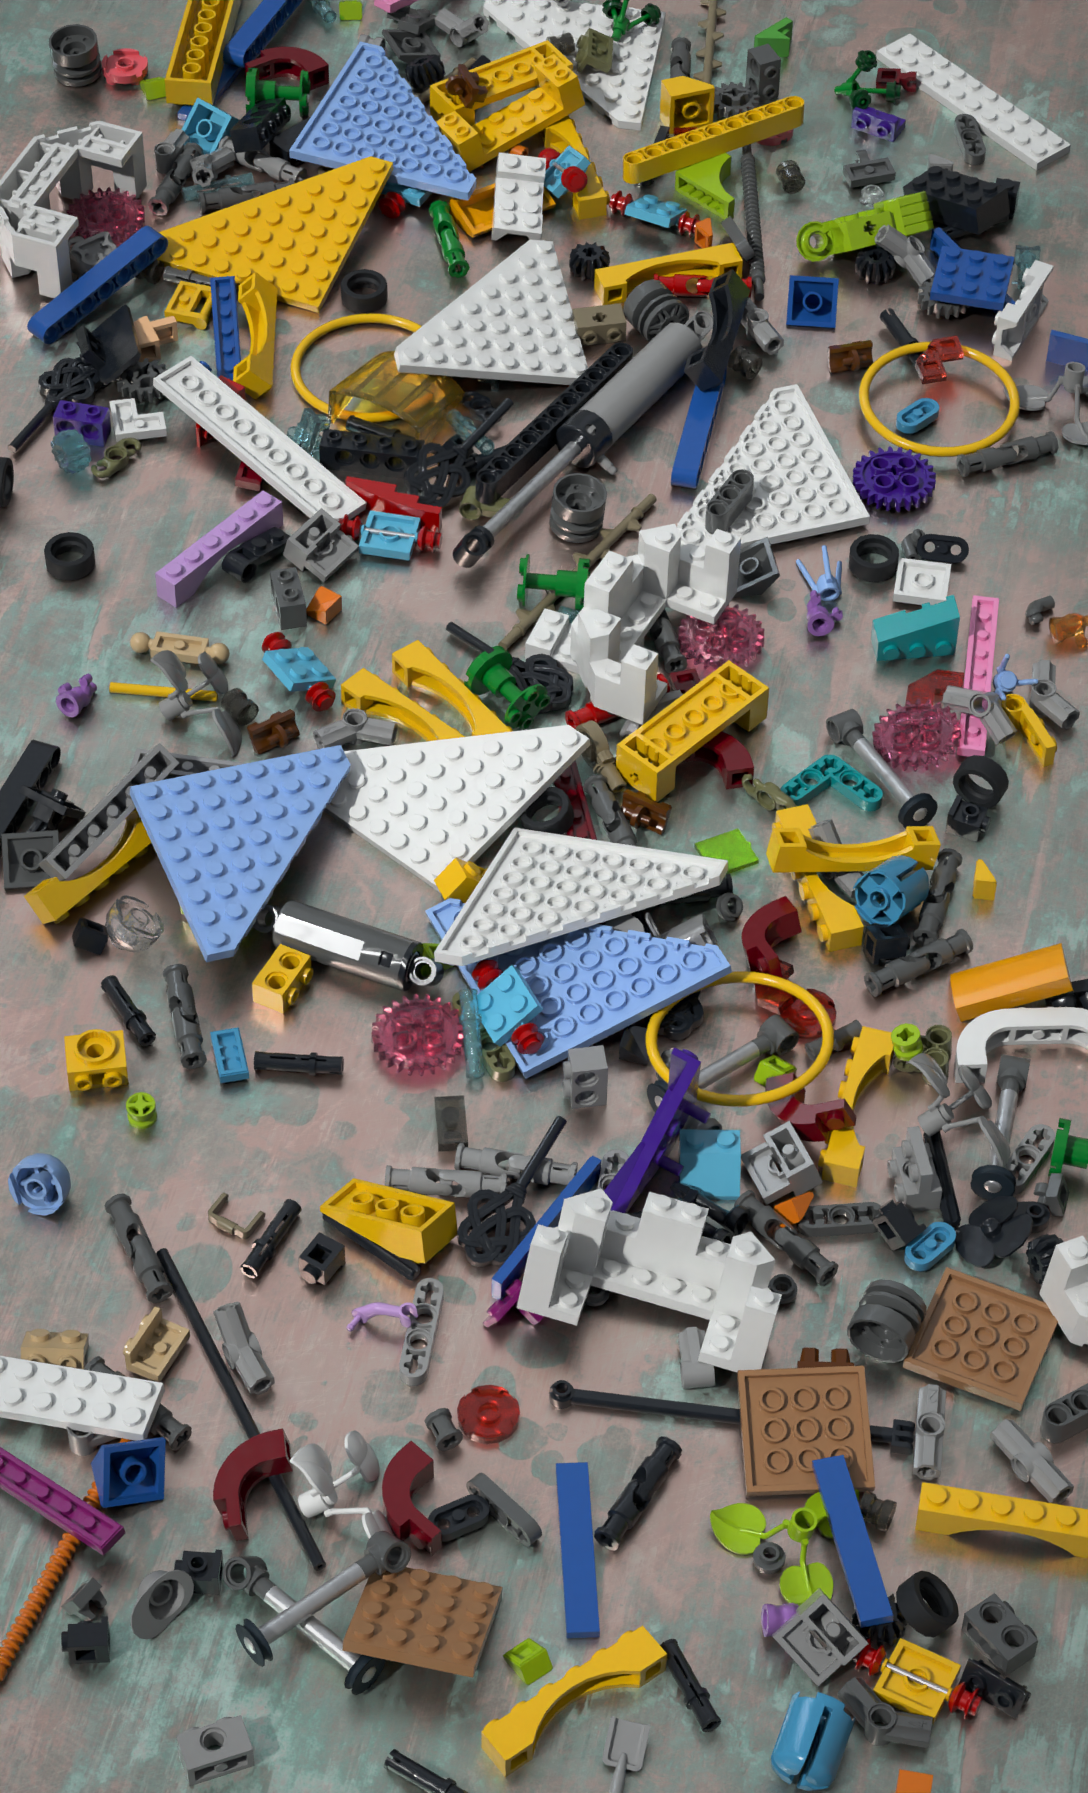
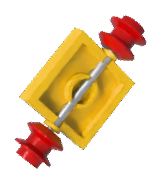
(917, 1680)

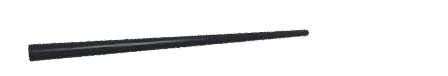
(238, 1405)

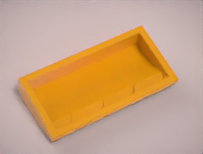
(476, 214)
(1011, 982)

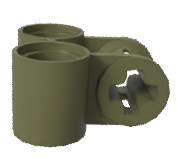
(936, 1044)

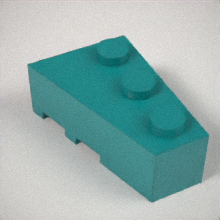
(917, 633)

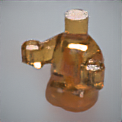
(1069, 626)

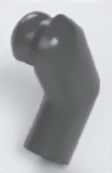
(909, 544)
(1036, 607)

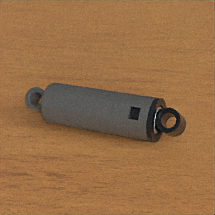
(349, 945)

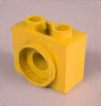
(96, 1060)

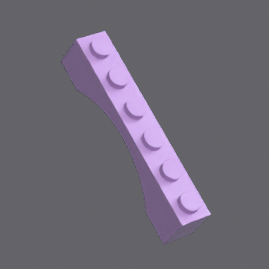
(184, 574)

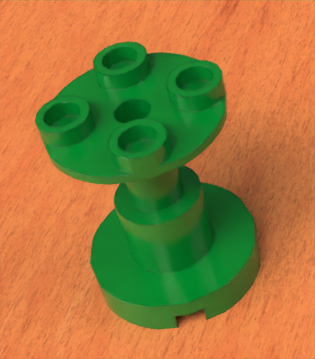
(264, 89)
(564, 584)
(492, 674)
(1068, 1149)

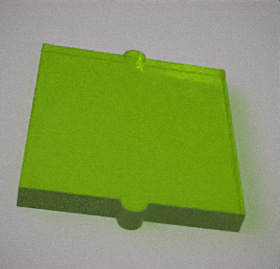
(730, 847)

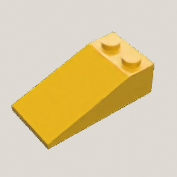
(394, 1218)

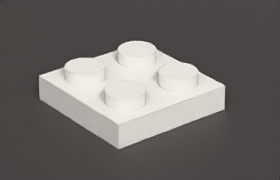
(921, 582)

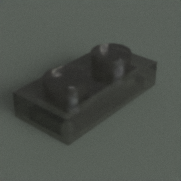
(450, 1122)

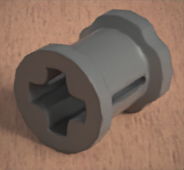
(443, 1429)

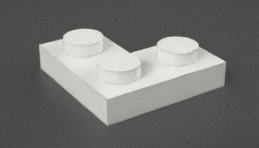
(131, 425)

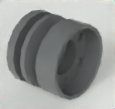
(75, 55)
(653, 307)
(578, 507)
(886, 1321)

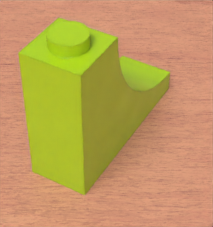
(703, 182)

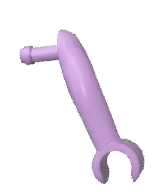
(364, 1313)

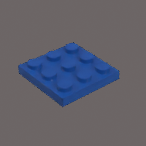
(972, 278)

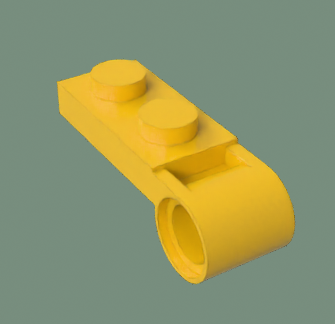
(1031, 728)

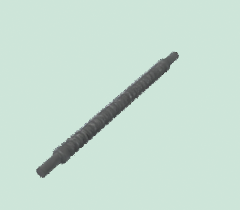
(753, 222)

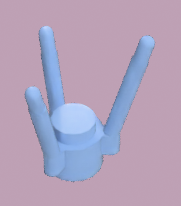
(827, 585)
(1007, 681)

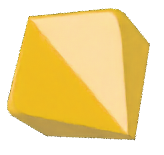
(984, 882)

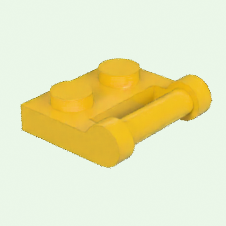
(186, 301)

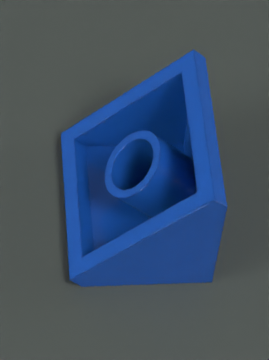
(812, 301)
(1067, 348)
(130, 1472)

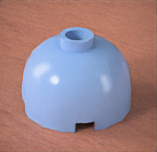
(40, 1183)

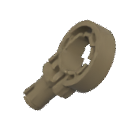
(600, 757)

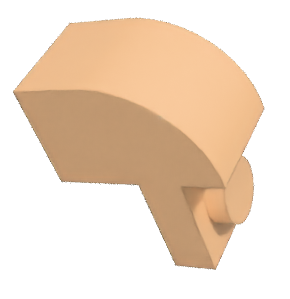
(153, 334)

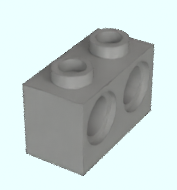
(586, 1077)

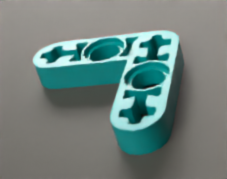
(835, 779)

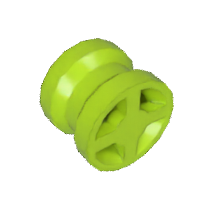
(906, 1041)
(136, 1105)

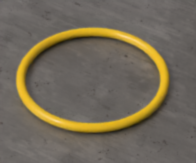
(331, 326)
(937, 451)
(763, 1097)

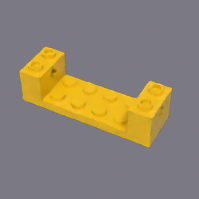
(500, 77)
(521, 119)
(687, 725)

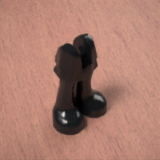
(733, 1220)

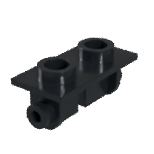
(999, 1692)

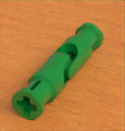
(448, 238)

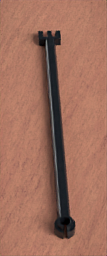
(899, 1435)

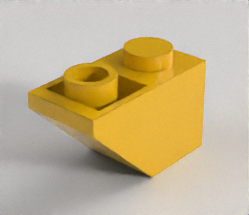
(459, 879)

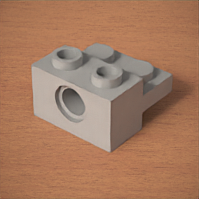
(320, 546)
(787, 1150)
(915, 1173)
(834, 1629)

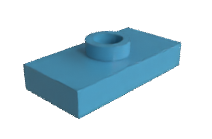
(229, 1055)

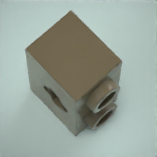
(600, 324)

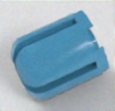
(887, 882)
(812, 1736)

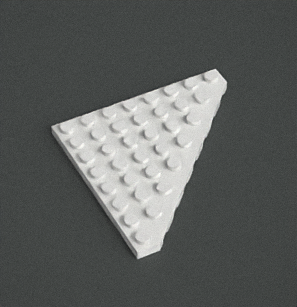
(626, 86)
(504, 326)
(796, 479)
(449, 794)
(564, 883)

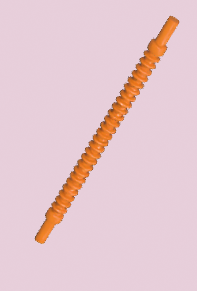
(42, 1590)

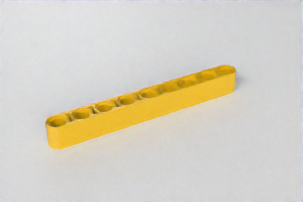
(713, 139)

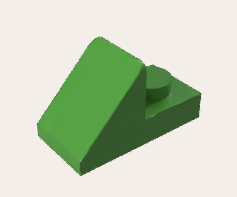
(777, 36)

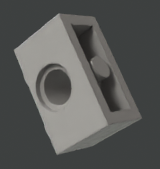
(205, 1764)

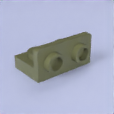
(595, 51)

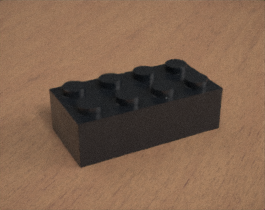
(961, 199)

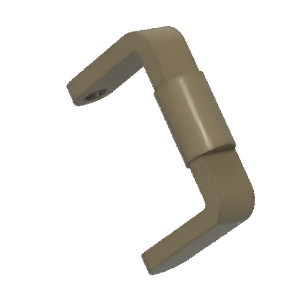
(230, 1226)

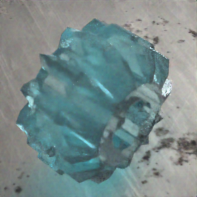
(71, 451)

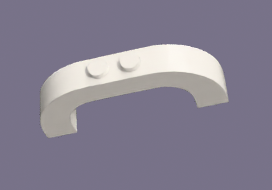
(1018, 1027)

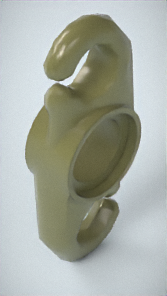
(116, 450)
(762, 792)

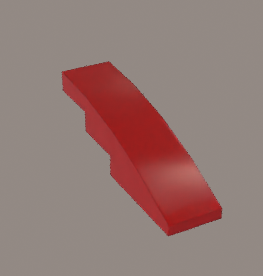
(385, 498)

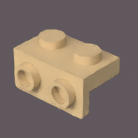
(154, 1346)
(56, 1348)

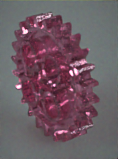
(108, 213)
(735, 639)
(917, 735)
(417, 1034)

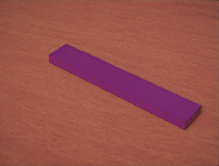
(58, 1504)

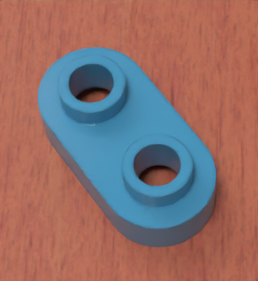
(917, 415)
(928, 1248)

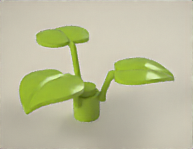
(742, 1527)

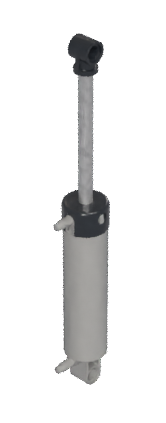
(601, 422)

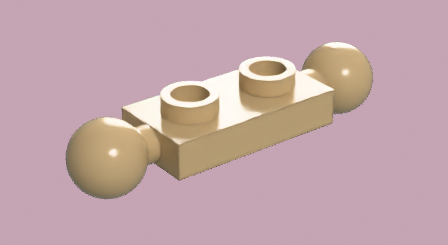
(185, 647)

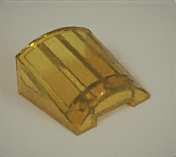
(415, 398)

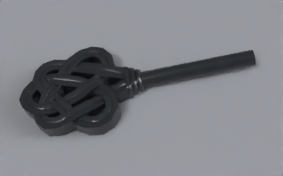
(78, 386)
(421, 483)
(536, 670)
(679, 1022)
(496, 1204)

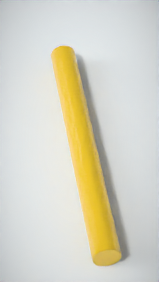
(158, 691)

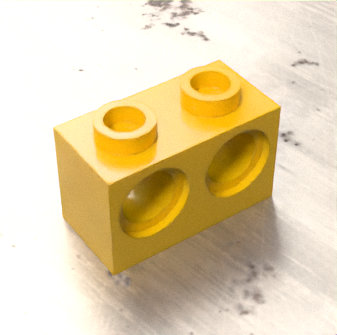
(282, 979)

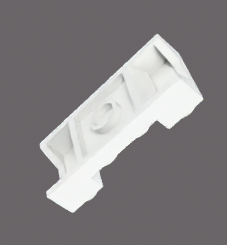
(518, 196)
(1018, 320)
(553, 638)

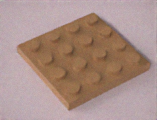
(982, 1339)
(801, 1418)
(424, 1620)

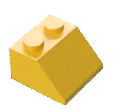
(686, 103)

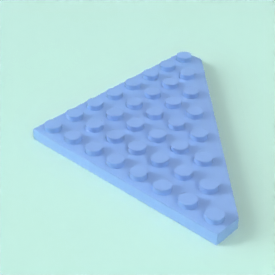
(378, 116)
(233, 836)
(595, 981)

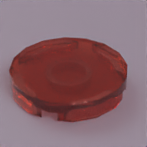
(803, 1019)
(488, 1414)

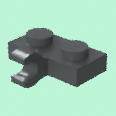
(868, 172)

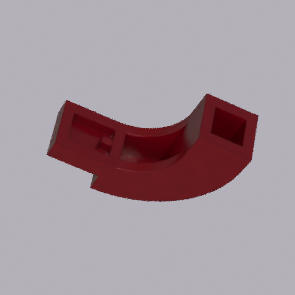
(289, 63)
(727, 757)
(765, 930)
(809, 1121)
(244, 1468)
(402, 1479)

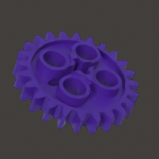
(894, 479)

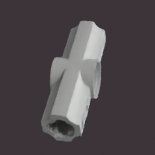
(760, 329)
(931, 1418)
(1032, 1462)

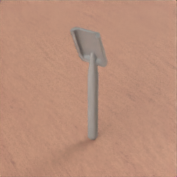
(624, 1749)

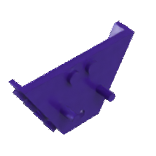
(661, 1133)

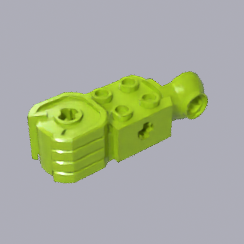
(847, 233)

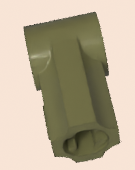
(473, 509)

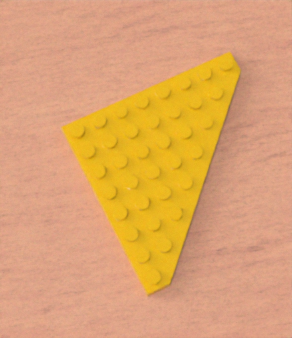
(286, 236)

